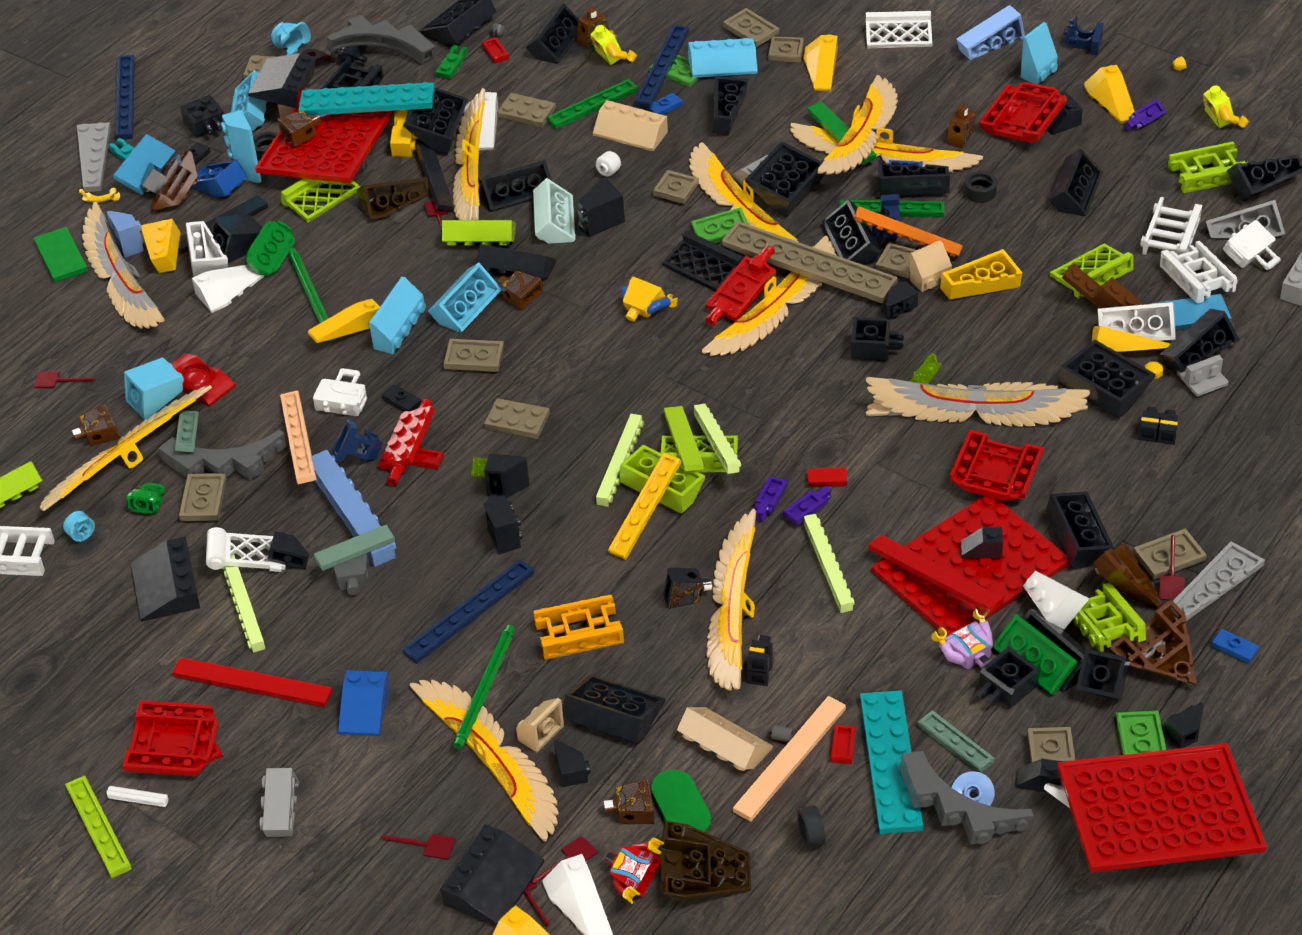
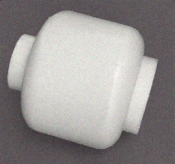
(608, 163)

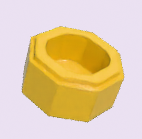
(1156, 368)

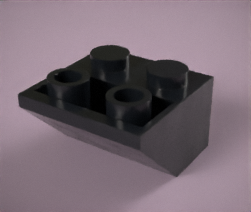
(505, 474)

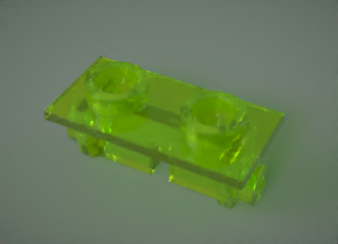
(927, 370)

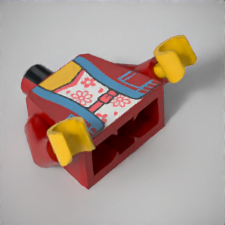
(634, 868)

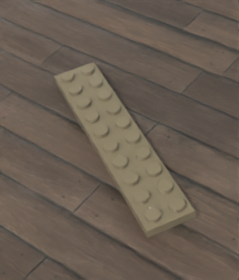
(811, 262)

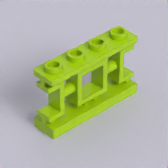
(1203, 177)
(1122, 619)

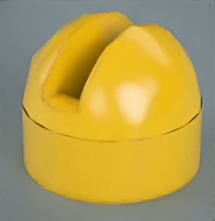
(1179, 64)

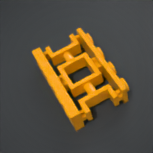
(580, 639)

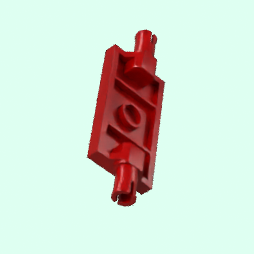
(741, 287)
(406, 441)

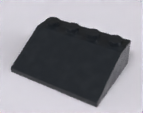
(458, 21)
(284, 79)
(438, 124)
(785, 178)
(1108, 375)
(165, 580)
(612, 708)
(490, 876)

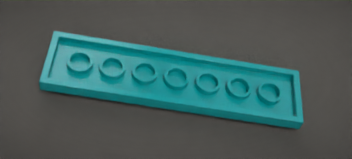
(367, 98)
(886, 742)

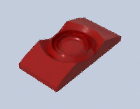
(198, 374)

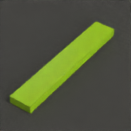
(683, 438)
(98, 826)

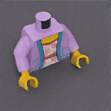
(968, 645)

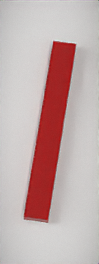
(936, 574)
(252, 682)

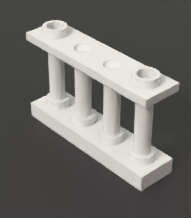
(1184, 238)
(20, 564)

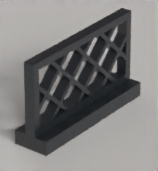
(710, 251)

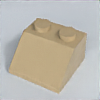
(928, 265)
(541, 724)

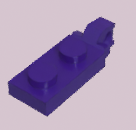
(1145, 115)
(769, 497)
(807, 505)

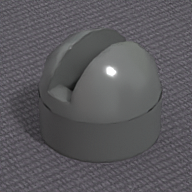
(497, 29)

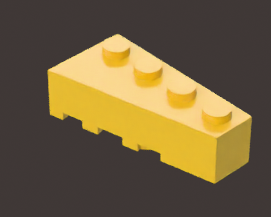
(402, 140)
(982, 276)

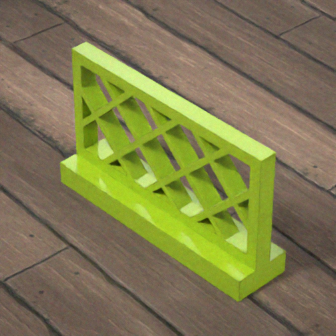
(303, 187)
(1109, 268)
(708, 455)

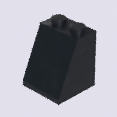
(600, 208)
(235, 234)

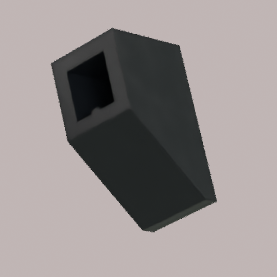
(901, 299)
(1185, 726)

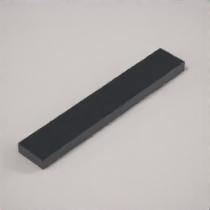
(435, 177)
(249, 207)

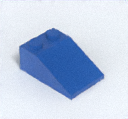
(220, 178)
(363, 702)

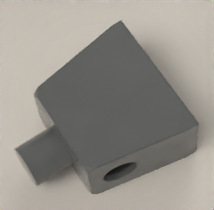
(352, 574)

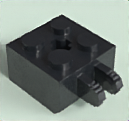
(202, 116)
(874, 339)
(502, 524)
(1008, 678)

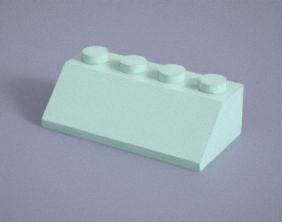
(553, 213)

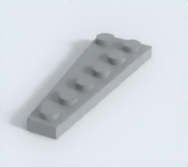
(93, 149)
(1217, 578)

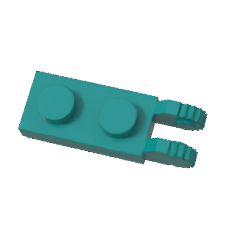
(122, 153)

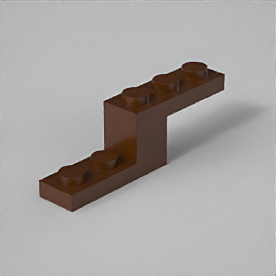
(1100, 295)

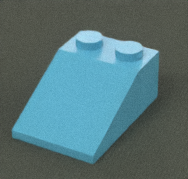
(1038, 55)

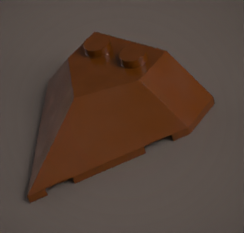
(180, 177)
(1122, 571)
(1165, 648)

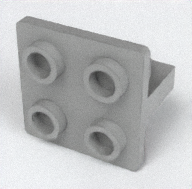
(1204, 376)

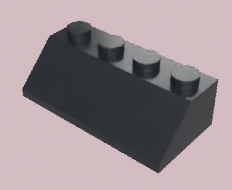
(554, 35)
(1076, 184)
(513, 185)
(851, 238)
(513, 261)
(1078, 527)
(1061, 639)

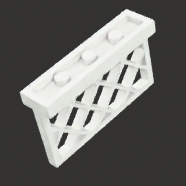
(898, 21)

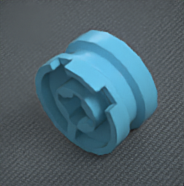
(79, 526)

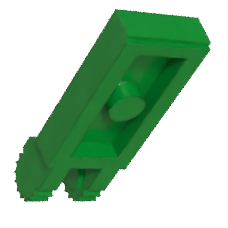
(451, 62)

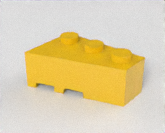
(162, 244)

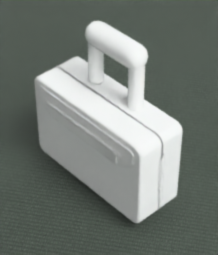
(1250, 244)
(341, 396)

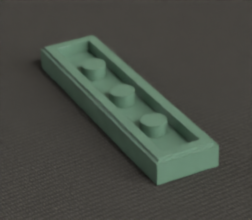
(187, 431)
(354, 547)
(956, 742)

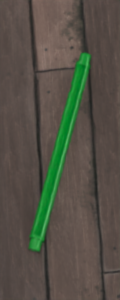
(308, 286)
(483, 687)

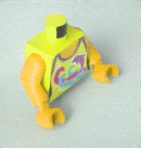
(608, 47)
(1219, 108)

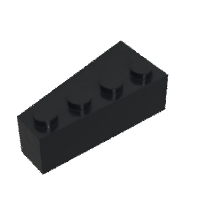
(727, 100)
(1263, 175)
(912, 179)
(1201, 340)

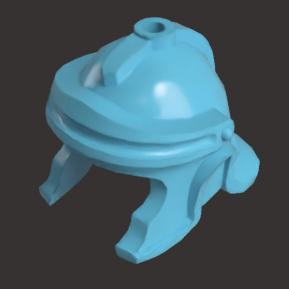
(290, 36)

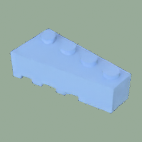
(992, 33)

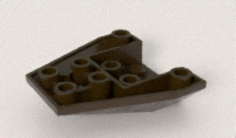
(700, 864)

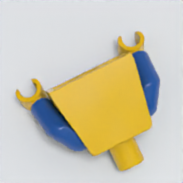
(644, 299)

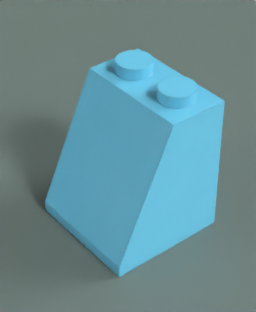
(152, 386)

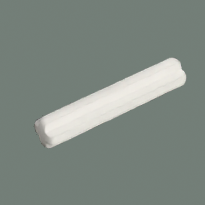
(137, 796)

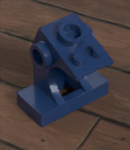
(1083, 39)
(891, 205)
(349, 440)

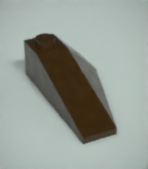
(387, 198)

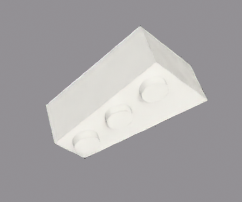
(203, 250)

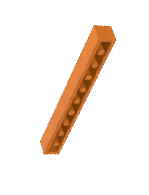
(904, 230)

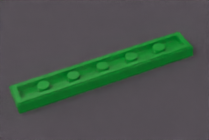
(591, 104)
(833, 125)
(907, 208)

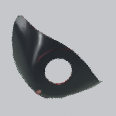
(316, 53)

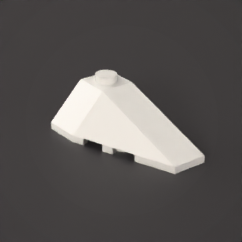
(489, 121)
(220, 286)
(1148, 321)
(575, 893)

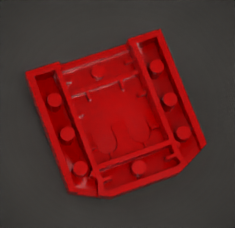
(1023, 112)
(995, 467)
(165, 732)

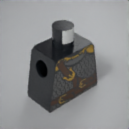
(684, 586)

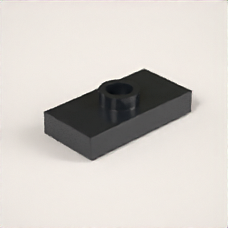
(199, 152)
(401, 398)

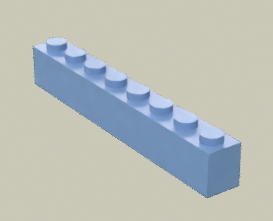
(349, 503)

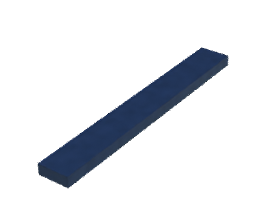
(661, 66)
(125, 97)
(468, 611)

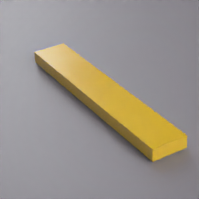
(644, 506)

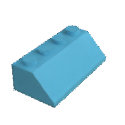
(722, 57)
(251, 107)
(241, 143)
(465, 299)
(396, 316)

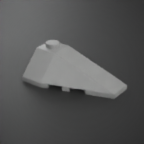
(1266, 214)

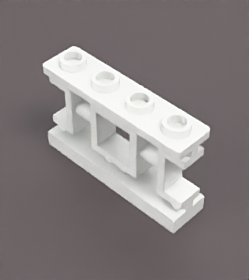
(1182, 269)

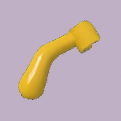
(88, 197)

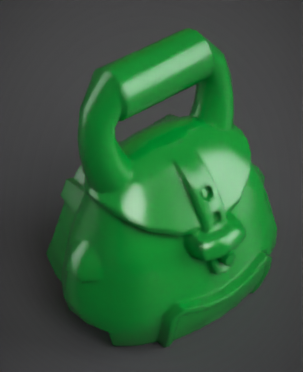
(146, 498)

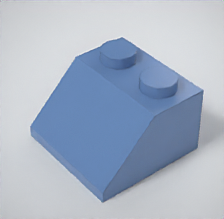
(126, 233)

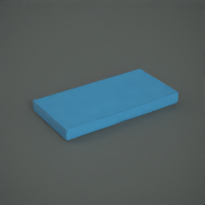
(135, 165)
(1188, 311)

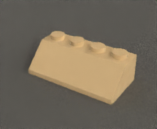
(630, 125)
(723, 738)

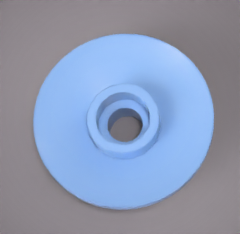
(978, 783)

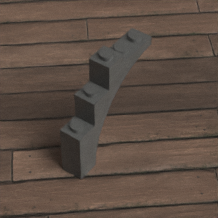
(382, 34)
(245, 460)
(954, 808)

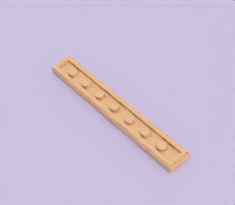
(298, 437)
(789, 759)

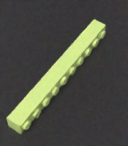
(717, 439)
(622, 452)
(829, 565)
(244, 607)

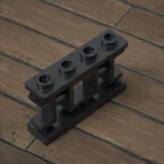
(351, 74)

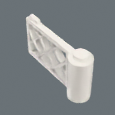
(219, 552)

